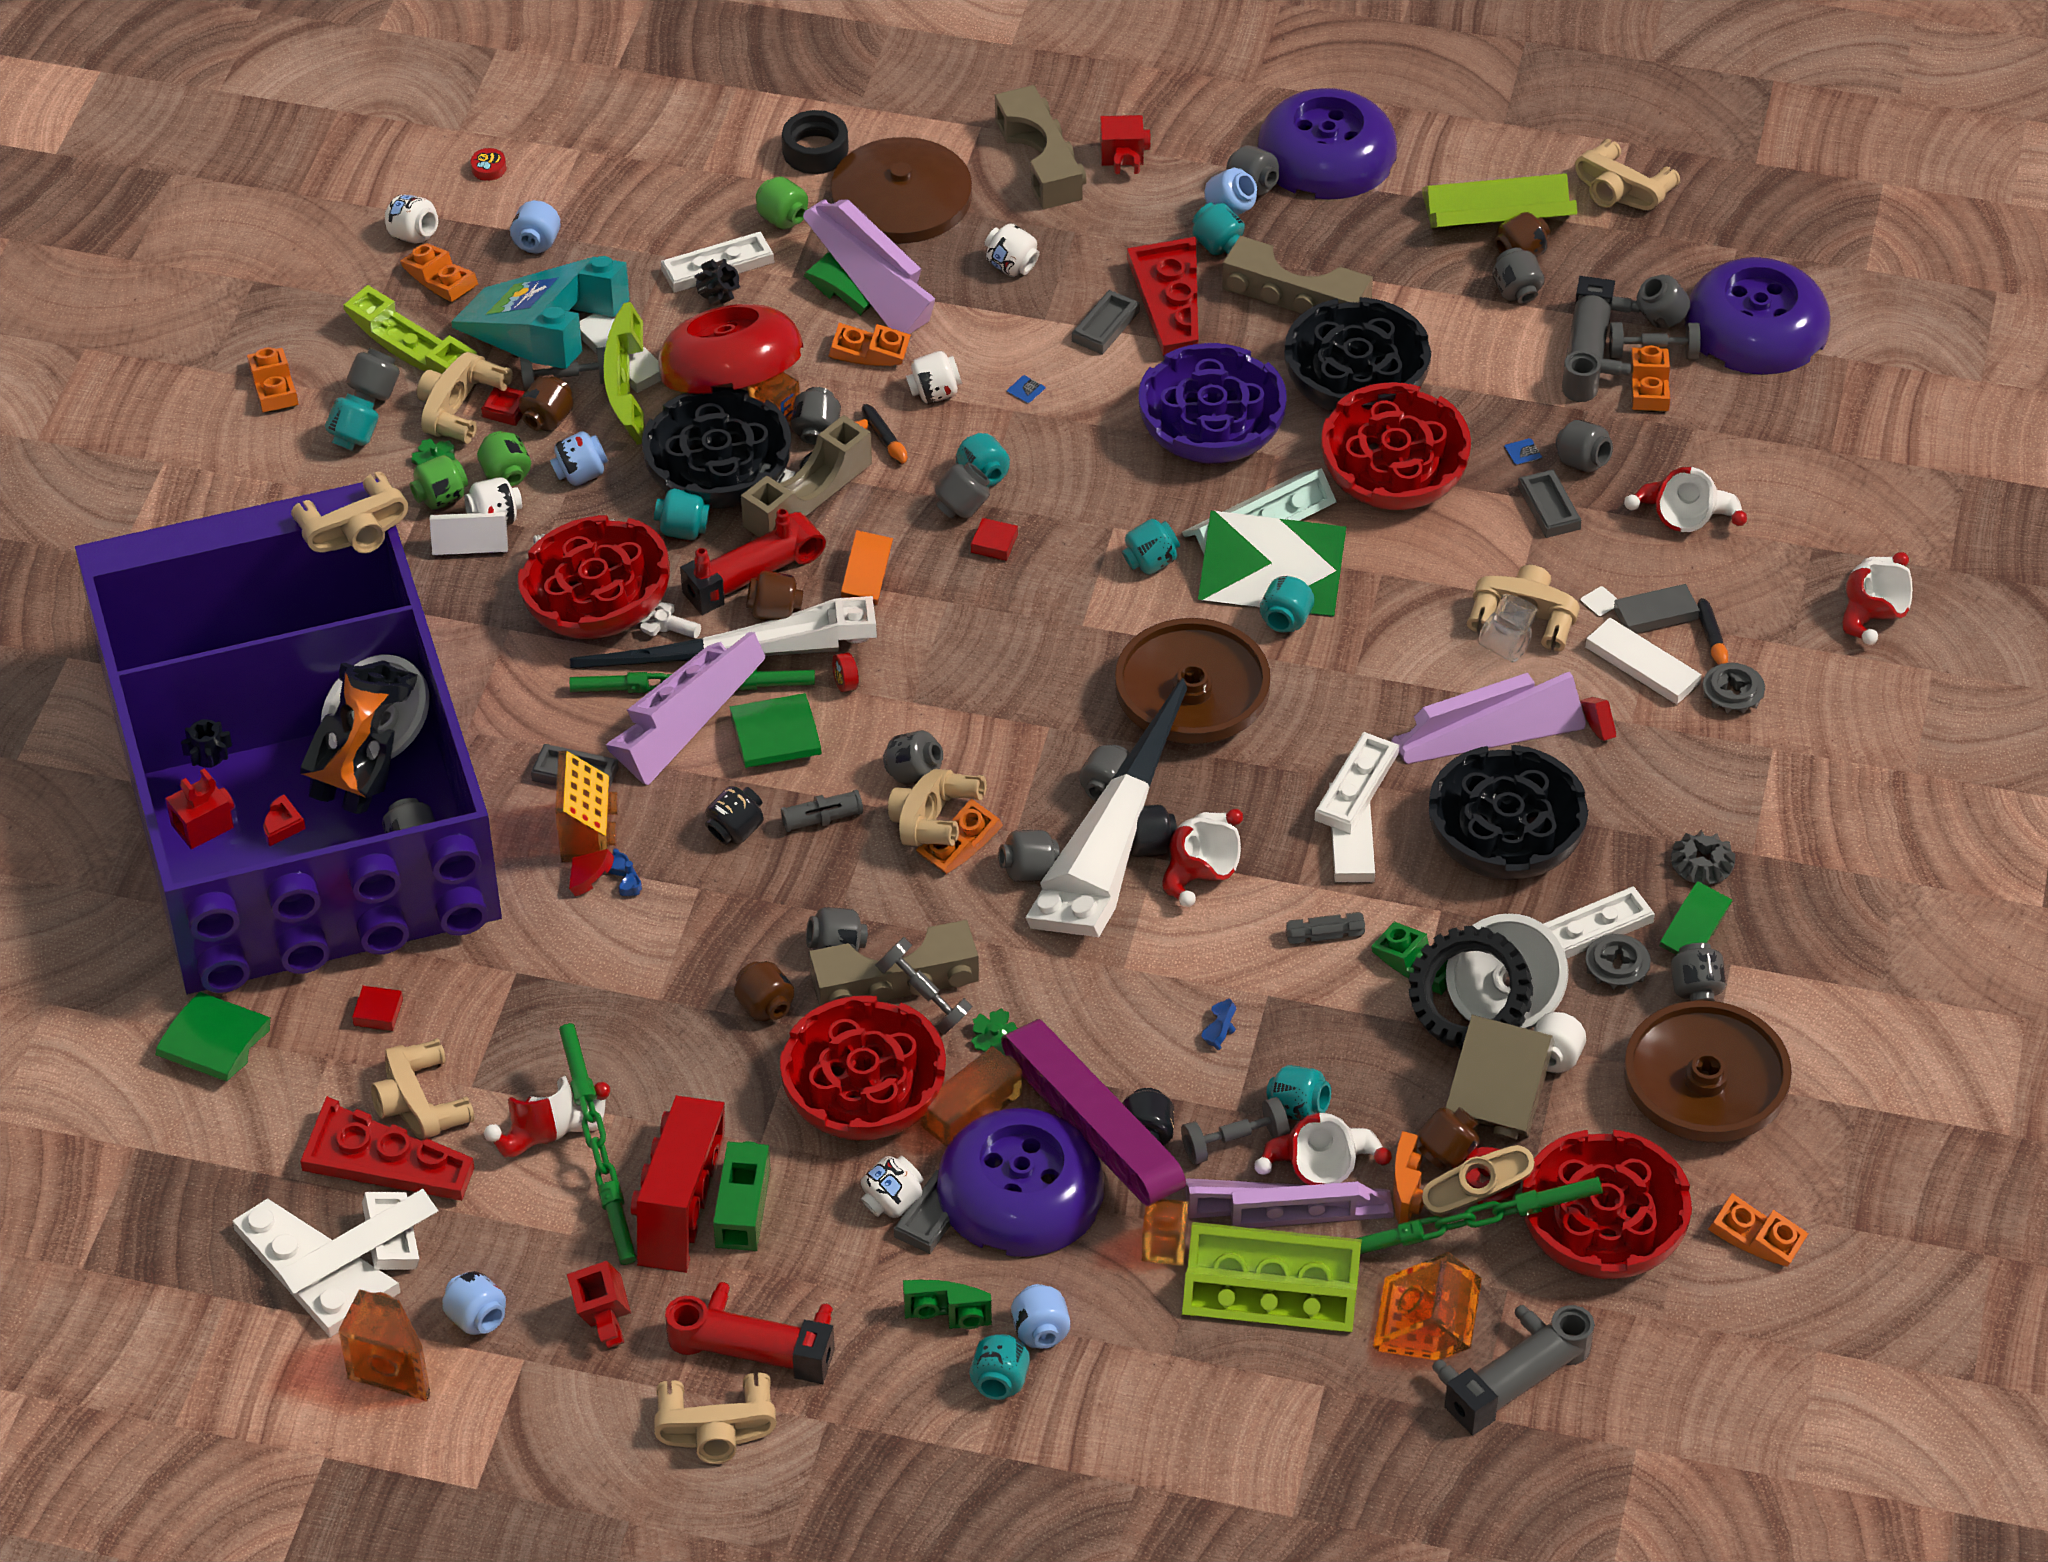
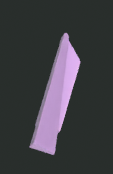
(873, 264)
(683, 705)
(1493, 718)
(1285, 1204)

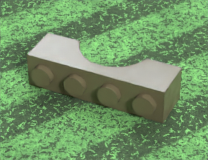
(1027, 120)
(1255, 273)
(837, 458)
(945, 958)

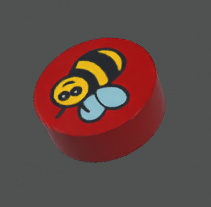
(488, 164)
(845, 672)

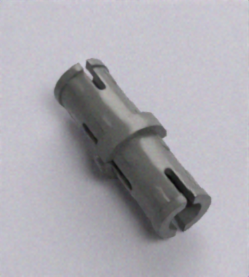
(847, 803)

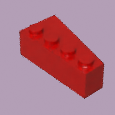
(677, 1182)

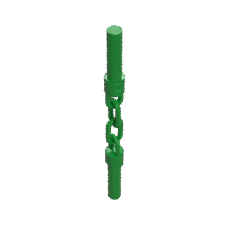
(639, 681)
(609, 1192)
(1526, 1204)

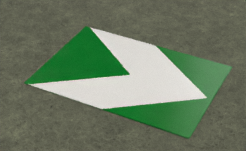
(1252, 550)

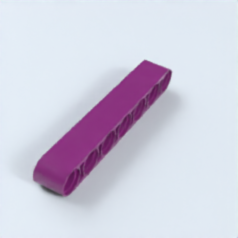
(1094, 1110)

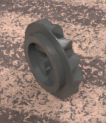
(1741, 678)
(1700, 869)
(1634, 959)

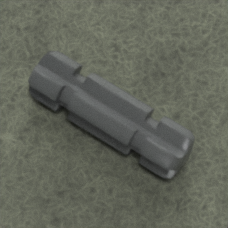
(1325, 927)

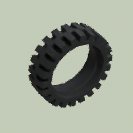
(1450, 945)

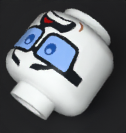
(411, 218)
(1011, 250)
(891, 1186)

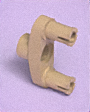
(1615, 182)
(448, 390)
(356, 524)
(1533, 586)
(920, 806)
(404, 1095)
(1453, 1192)
(715, 1427)

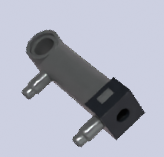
(1588, 338)
(1478, 1396)

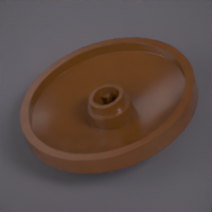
(905, 187)
(1222, 673)
(1707, 1071)

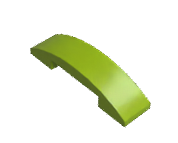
(399, 335)
(624, 339)

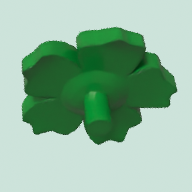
(429, 450)
(990, 1031)

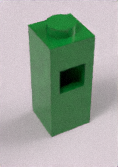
(742, 1196)

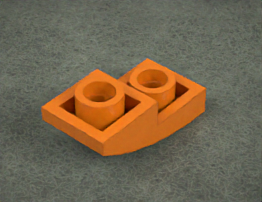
(436, 272)
(859, 346)
(1650, 378)
(272, 379)
(866, 566)
(975, 830)
(1407, 1179)
(1766, 1237)

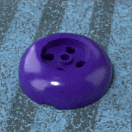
(1311, 144)
(1738, 311)
(1212, 403)
(997, 1187)

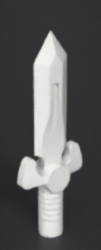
(663, 621)

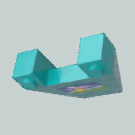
(533, 313)

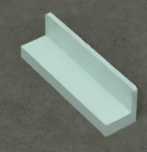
(1288, 500)

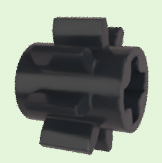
(717, 281)
(206, 743)

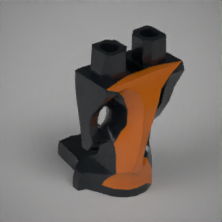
(350, 766)

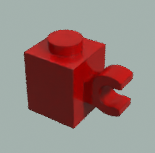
(1123, 141)
(200, 810)
(600, 1300)

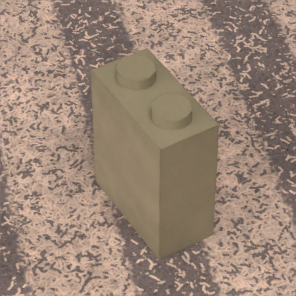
(1501, 1075)

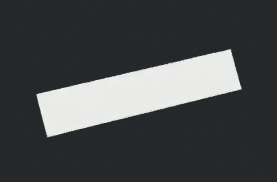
(358, 1241)

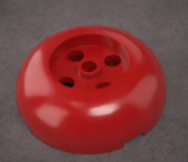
(729, 346)
(1419, 442)
(595, 577)
(888, 1059)
(1632, 1176)

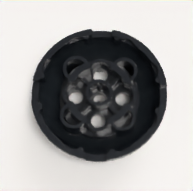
(1338, 345)
(716, 444)
(1484, 805)

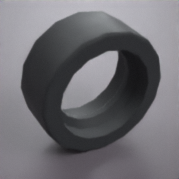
(814, 124)

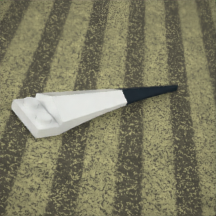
(803, 632)
(1089, 872)

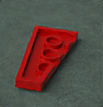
(1168, 289)
(366, 1151)

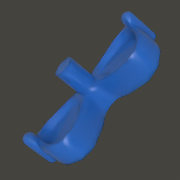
(622, 866)
(1217, 1031)

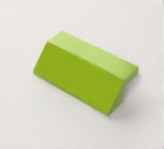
(1498, 200)
(1272, 1277)

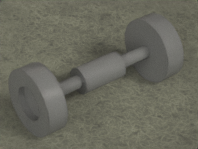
(1691, 340)
(573, 369)
(923, 985)
(1195, 1142)

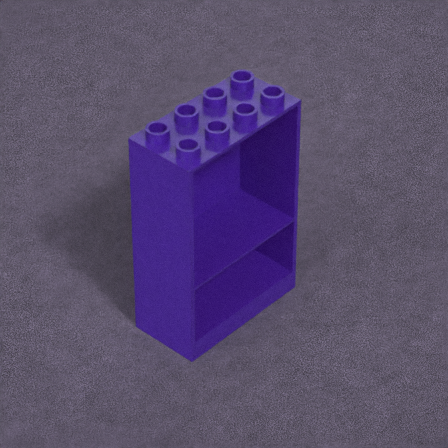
(251, 632)

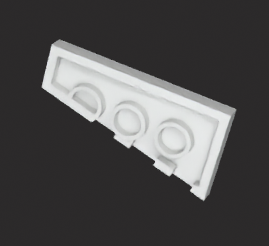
(283, 1239)

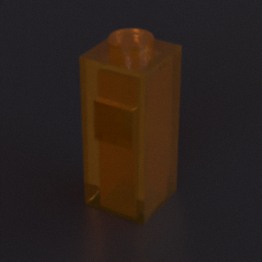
(976, 1090)

